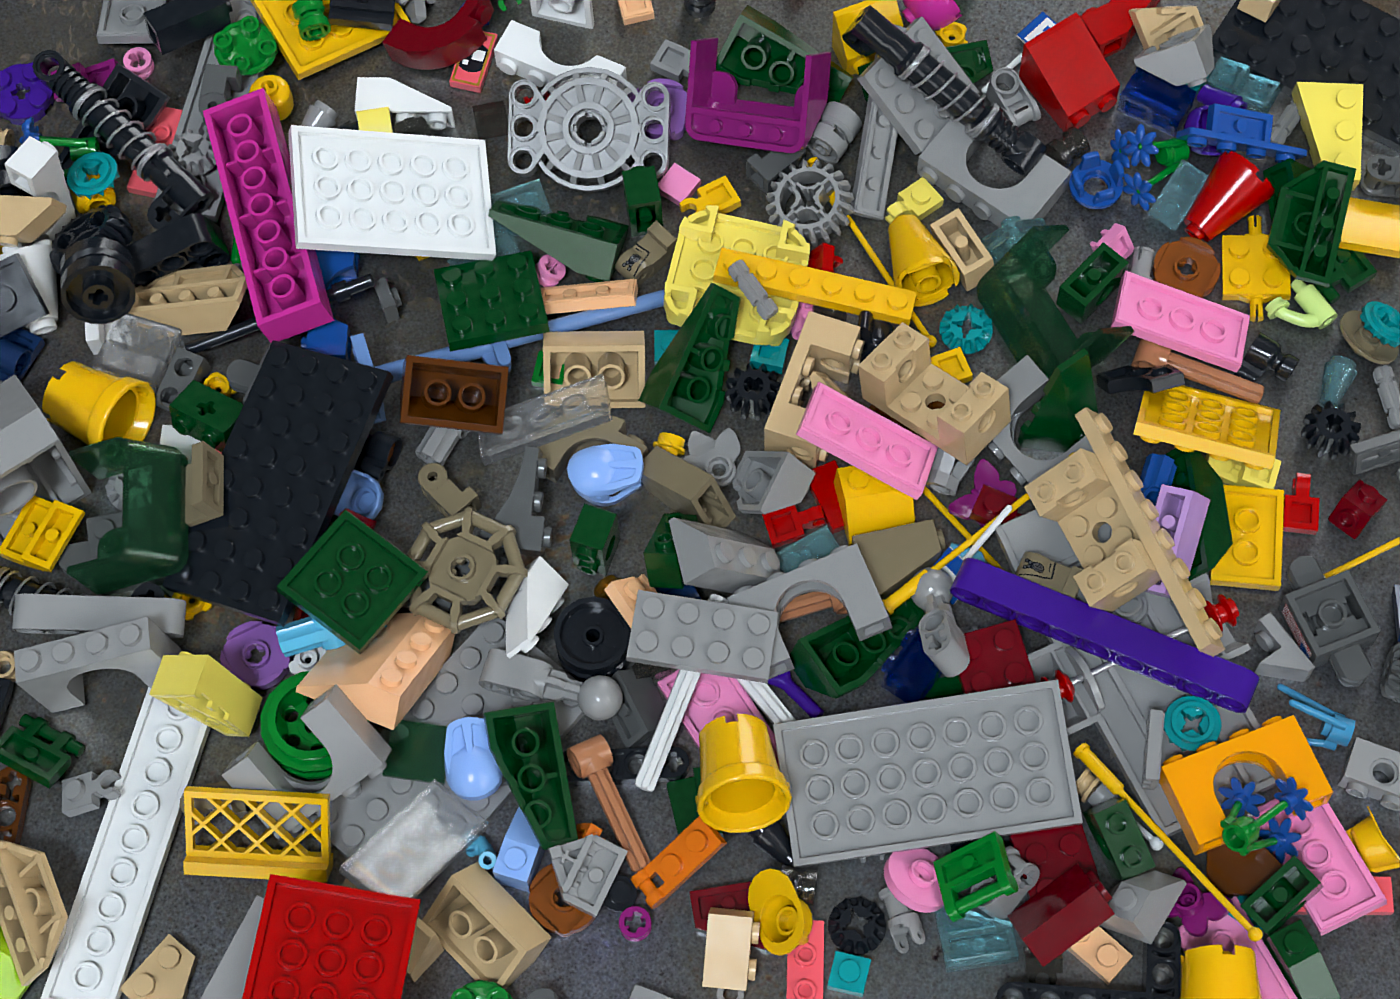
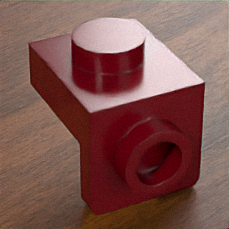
(990, 504)
(1357, 508)

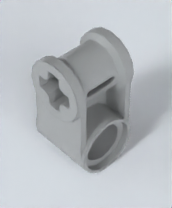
(1017, 102)
(1004, 905)

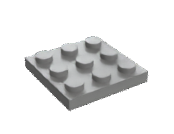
(905, 107)

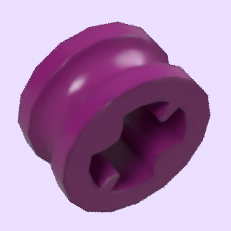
(628, 915)

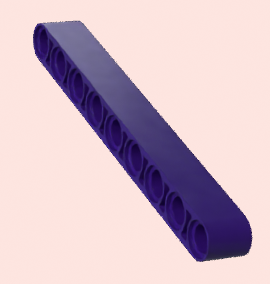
(1105, 635)

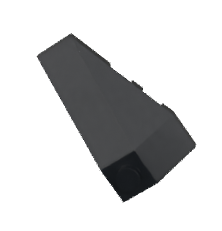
(134, 95)

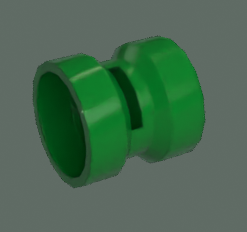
(312, 22)

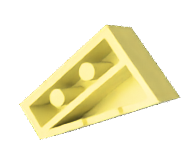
(1332, 122)
(207, 693)

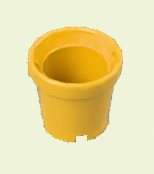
(98, 404)
(740, 776)
(1219, 974)

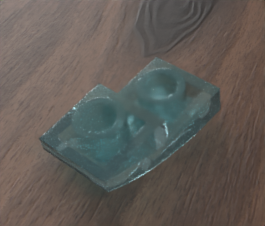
(1236, 78)
(1178, 195)

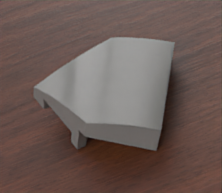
(586, 871)

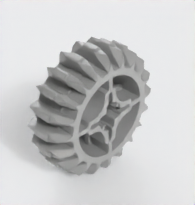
(826, 183)

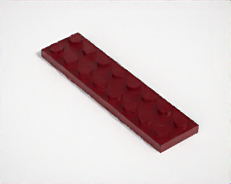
(1002, 662)

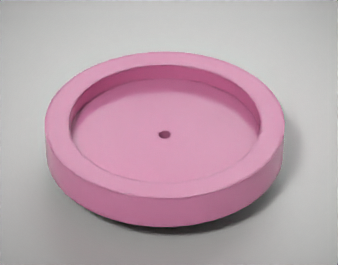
(914, 880)

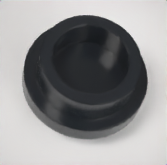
(621, 894)

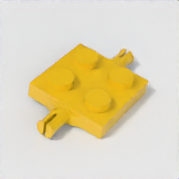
(1252, 271)

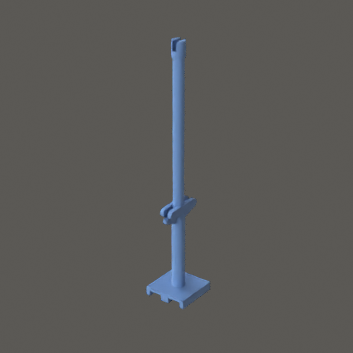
(498, 352)

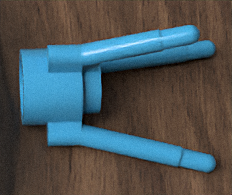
(1334, 725)

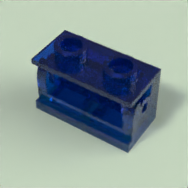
(1156, 101)
(910, 672)

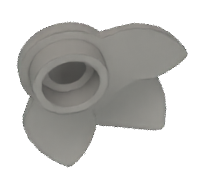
(714, 454)

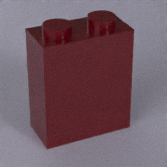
(1062, 914)

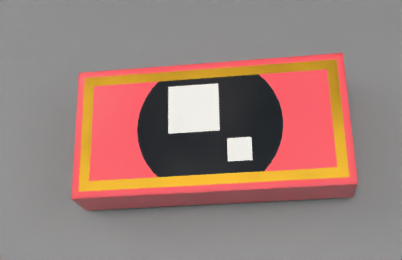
(473, 70)

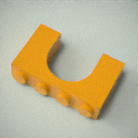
(1275, 747)

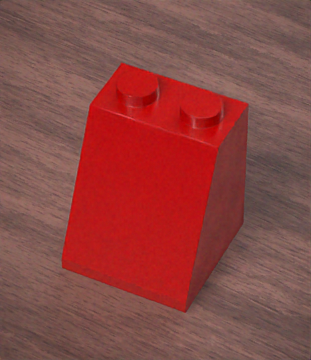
(1068, 73)

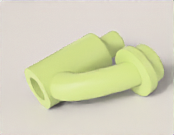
(1317, 309)

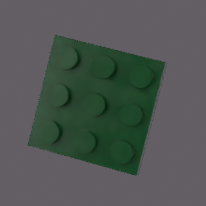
(491, 300)
(352, 581)

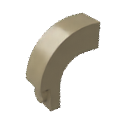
(560, 451)

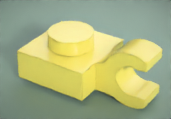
(917, 200)

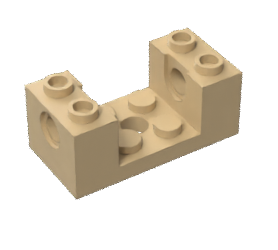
(822, 347)
(904, 381)
(1082, 501)

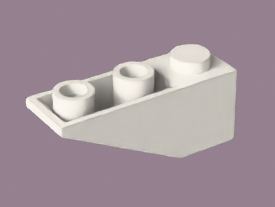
(402, 102)
(531, 606)

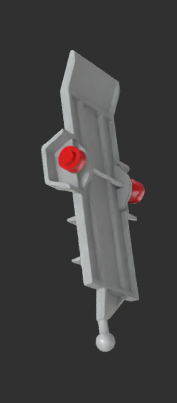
(1119, 697)

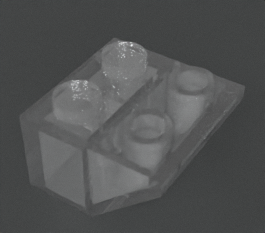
(138, 349)

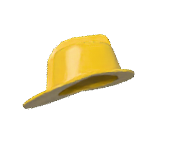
(1372, 845)
(782, 915)

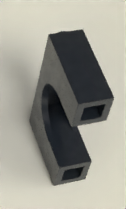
(185, 22)

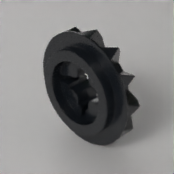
(849, 940)

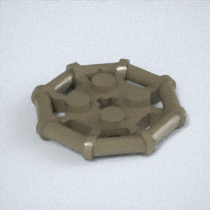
(482, 574)

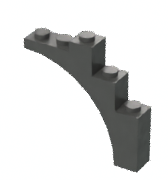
(520, 512)

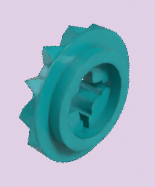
(94, 164)
(1382, 322)
(976, 339)
(1192, 708)

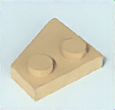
(1159, 23)
(162, 973)

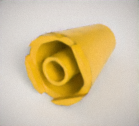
(920, 261)

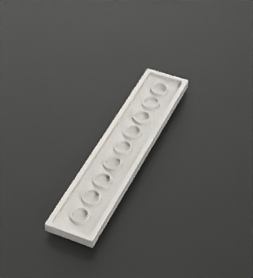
(128, 855)

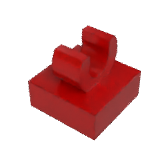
(824, 258)

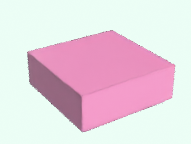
(678, 184)

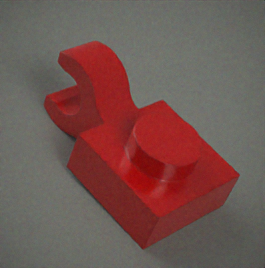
(1300, 510)
(787, 524)

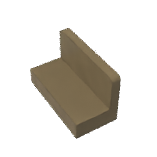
(204, 485)

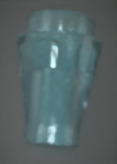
(1337, 379)

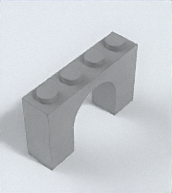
(945, 166)
(1025, 389)
(838, 574)
(56, 668)
(350, 741)

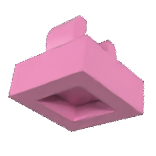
(1117, 239)

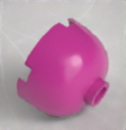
(935, 12)

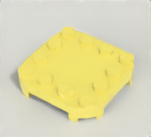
(695, 262)

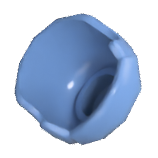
(361, 495)

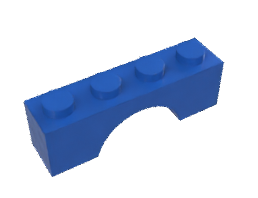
(333, 337)

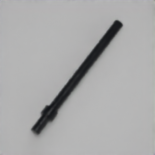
(340, 291)

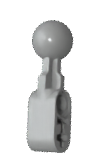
(938, 629)
(537, 680)

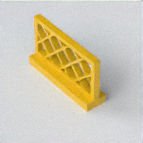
(260, 861)

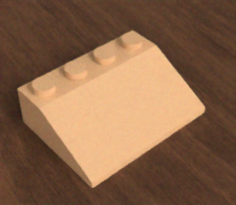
(390, 670)

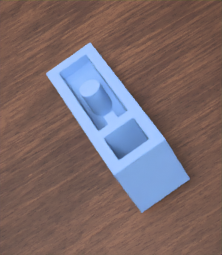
(518, 855)

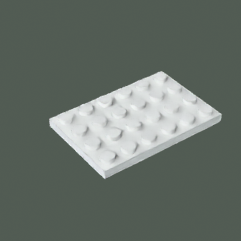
(390, 193)

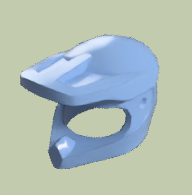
(604, 471)
(468, 761)

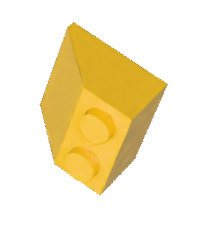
(843, 18)
(870, 503)

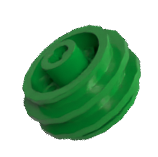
(310, 757)

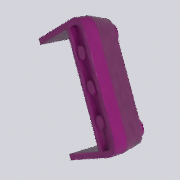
(721, 118)

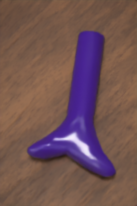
(796, 693)

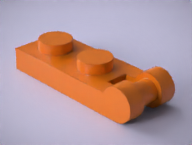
(678, 862)

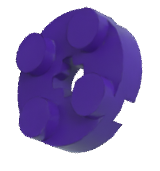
(35, 102)

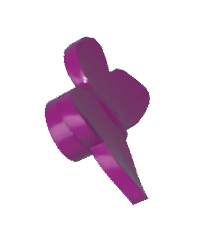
(984, 474)
(1196, 907)

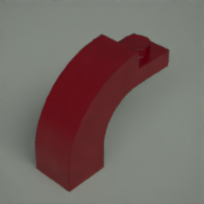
(443, 44)

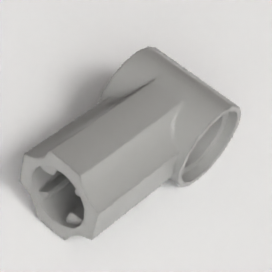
(438, 444)

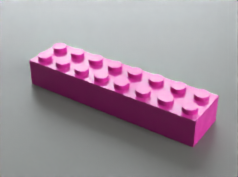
(257, 188)

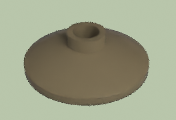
(1362, 341)

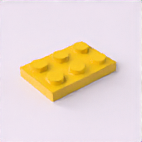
(1257, 539)

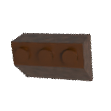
(453, 394)

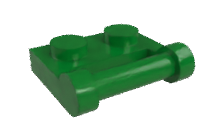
(970, 866)

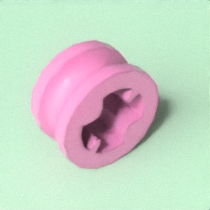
(138, 54)
(544, 276)

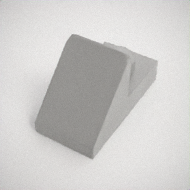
(1286, 658)

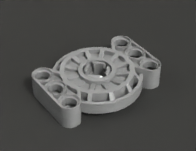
(571, 104)

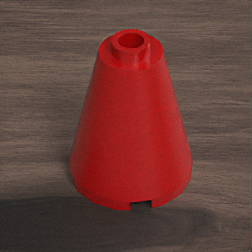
(1226, 197)

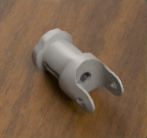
(901, 921)

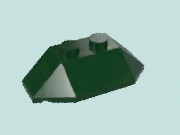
(1311, 221)
(1197, 475)

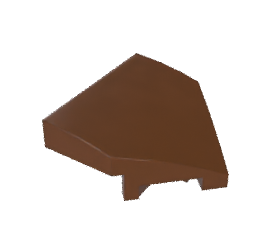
(1240, 874)

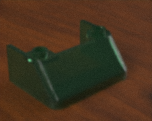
(1027, 315)
(153, 514)

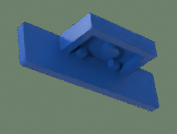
(1239, 130)

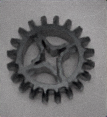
(99, 222)

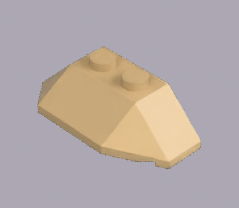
(27, 218)
(193, 298)
(29, 909)

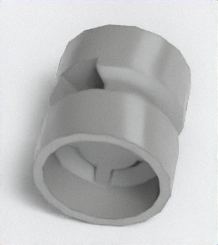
(834, 132)

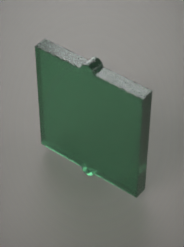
(416, 752)

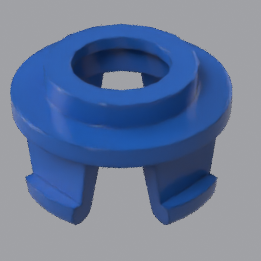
(1093, 167)

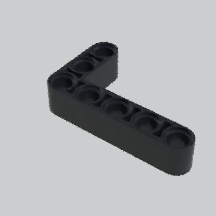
(1153, 959)

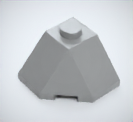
(1182, 58)
(770, 481)
(1143, 904)

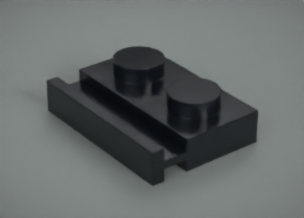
(362, 13)

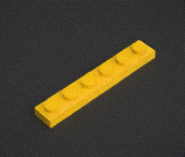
(821, 287)

